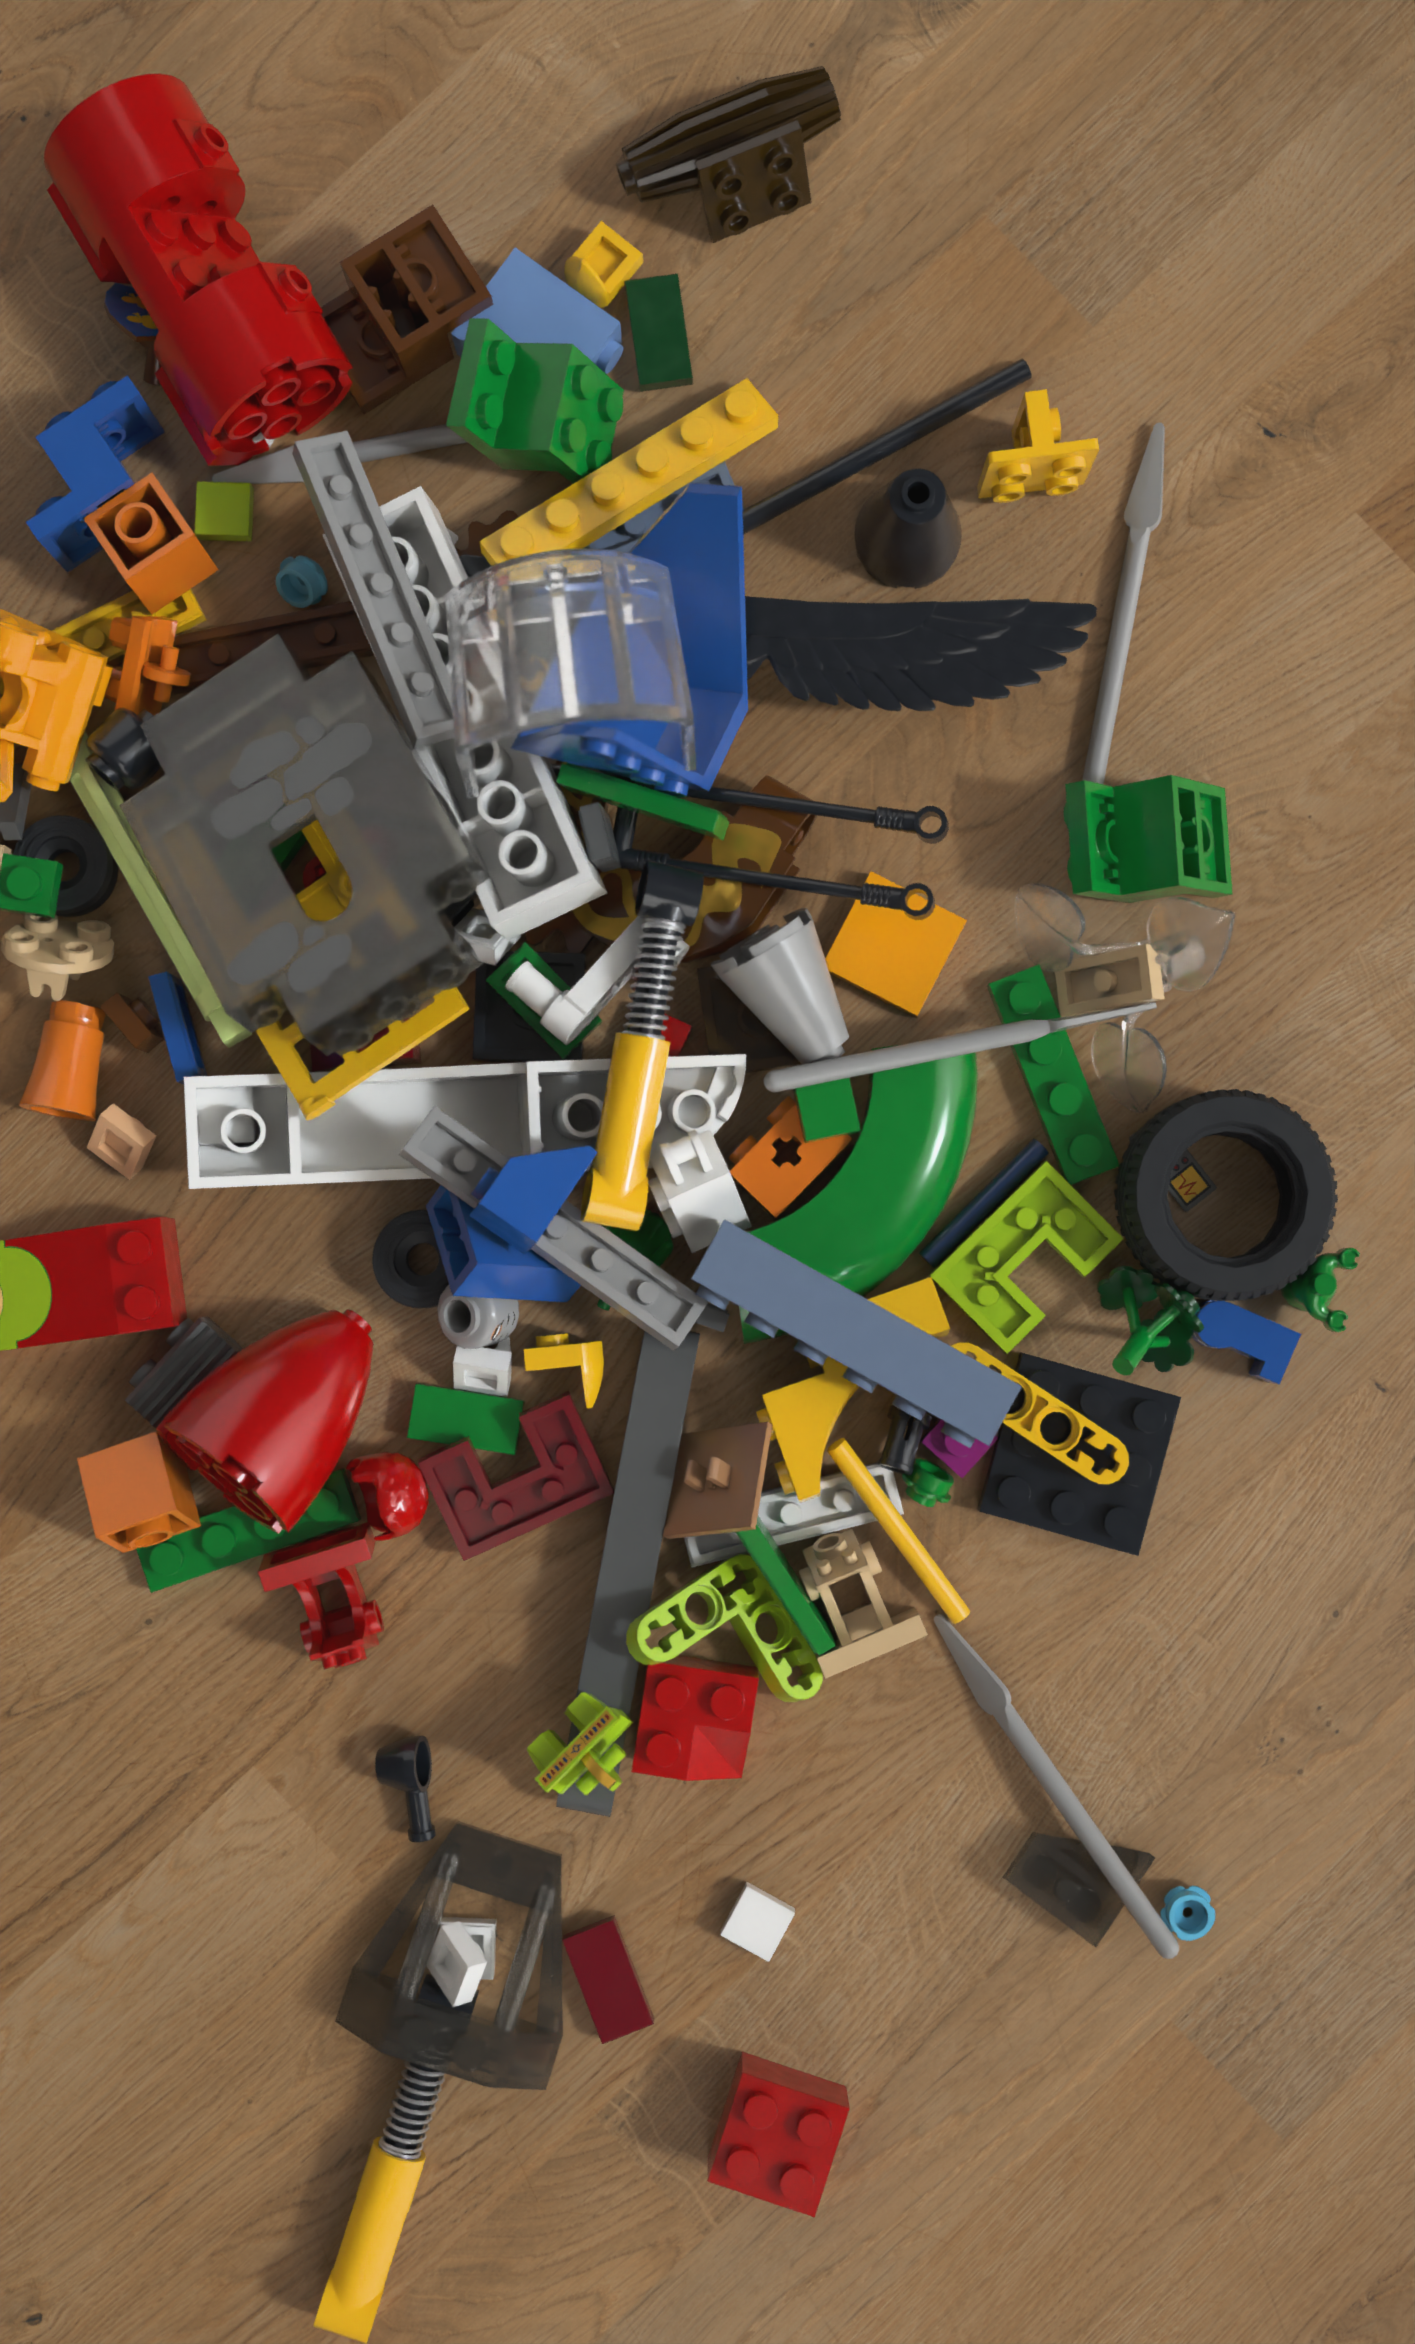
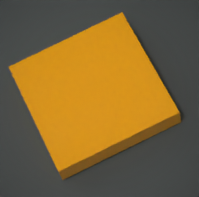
(892, 953)

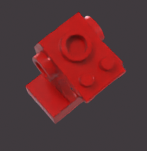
(344, 1633)

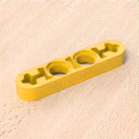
(1039, 1404)

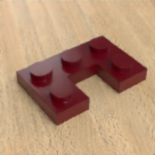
(491, 1514)

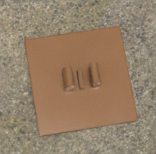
(718, 1481)

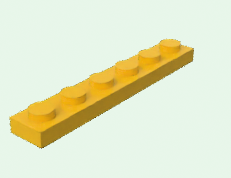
(638, 477)

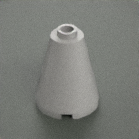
(788, 987)

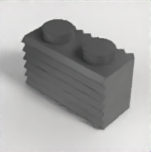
(193, 1356)

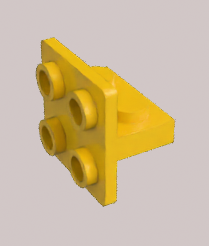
(1036, 460)

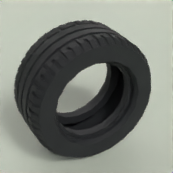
(1301, 1176)

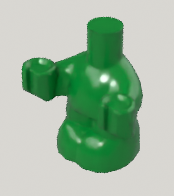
(1318, 1286)

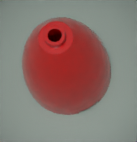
(276, 1416)

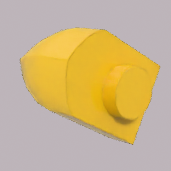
(602, 265)
(557, 1352)

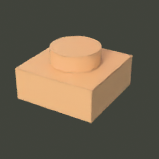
(121, 1141)

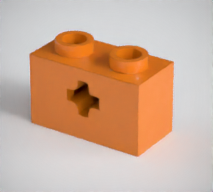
(778, 1186)

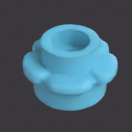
(301, 581)
(1198, 1923)

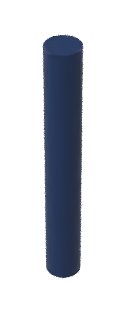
(983, 1203)

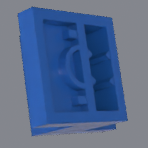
(88, 455)

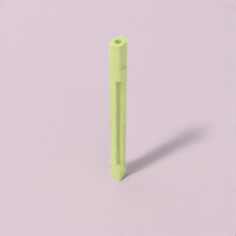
(104, 809)

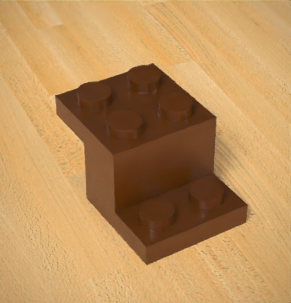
(401, 306)

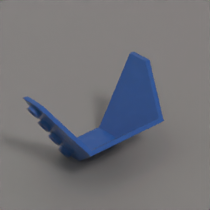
(705, 558)

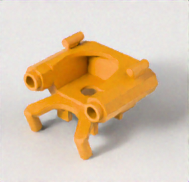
(45, 700)

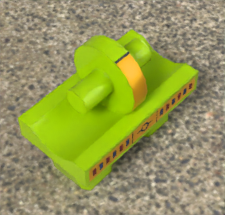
(564, 1764)

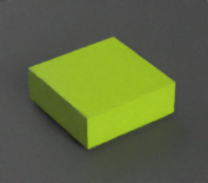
(224, 511)

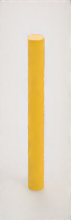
(898, 1530)

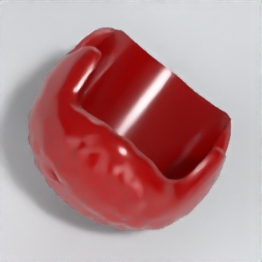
(392, 1492)

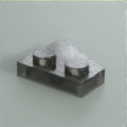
(1070, 1885)

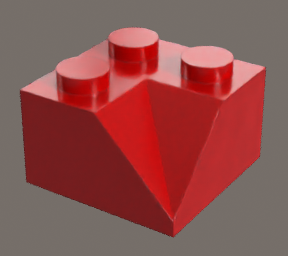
(695, 1719)

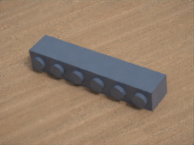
(855, 1333)

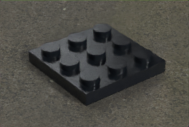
(1047, 1494)

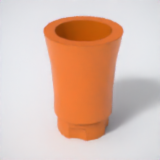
(67, 1063)

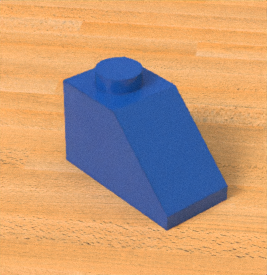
(528, 1193)

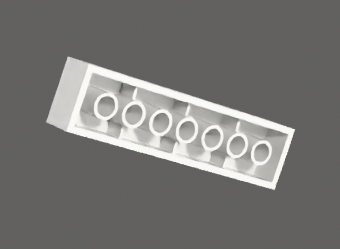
(521, 814)

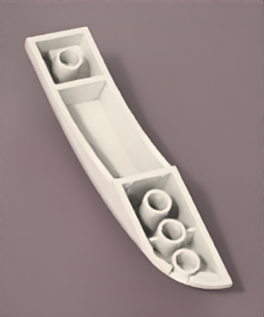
(255, 1134)

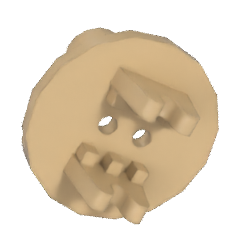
(57, 949)

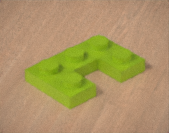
(1035, 1212)

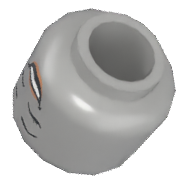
(476, 1320)

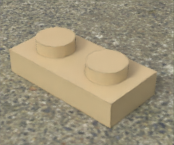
(1110, 981)

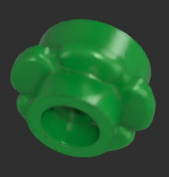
(928, 1483)

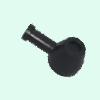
(408, 1768)

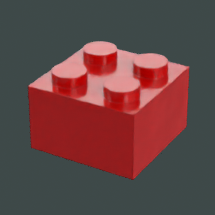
(778, 2134)

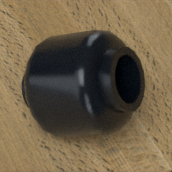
(122, 751)

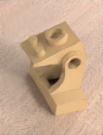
(866, 1629)

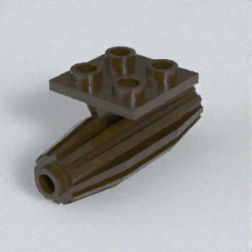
(737, 151)

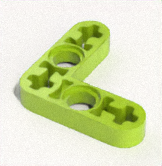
(742, 1610)

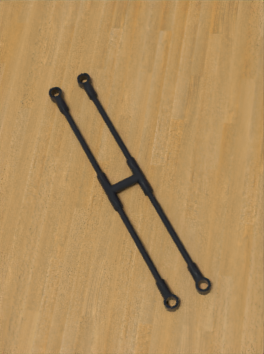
(868, 894)

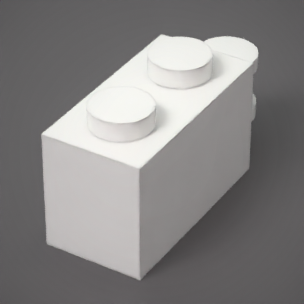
(695, 1189)

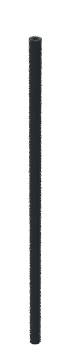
(885, 445)

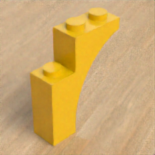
(809, 1409)

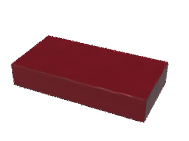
(608, 1979)

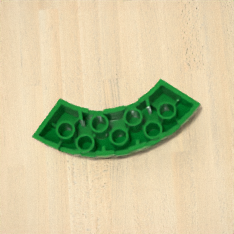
(890, 1183)

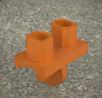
(148, 663)

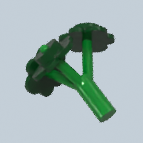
(1157, 1339)

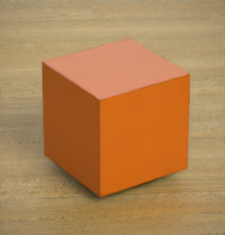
(151, 543)
(138, 1493)

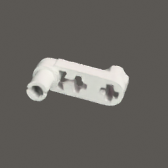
(571, 1011)

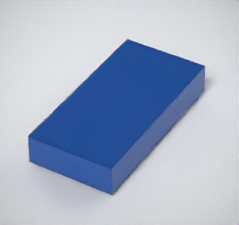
(177, 1026)

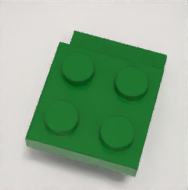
(533, 404)
(1148, 839)

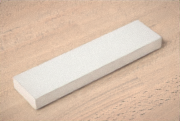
(792, 1521)

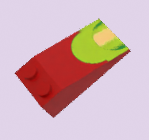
(90, 1283)

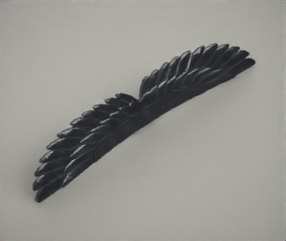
(906, 648)

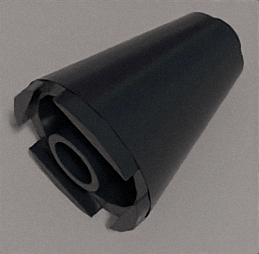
(908, 531)

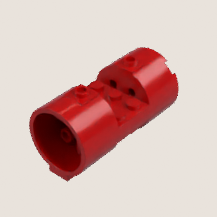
(157, 210)

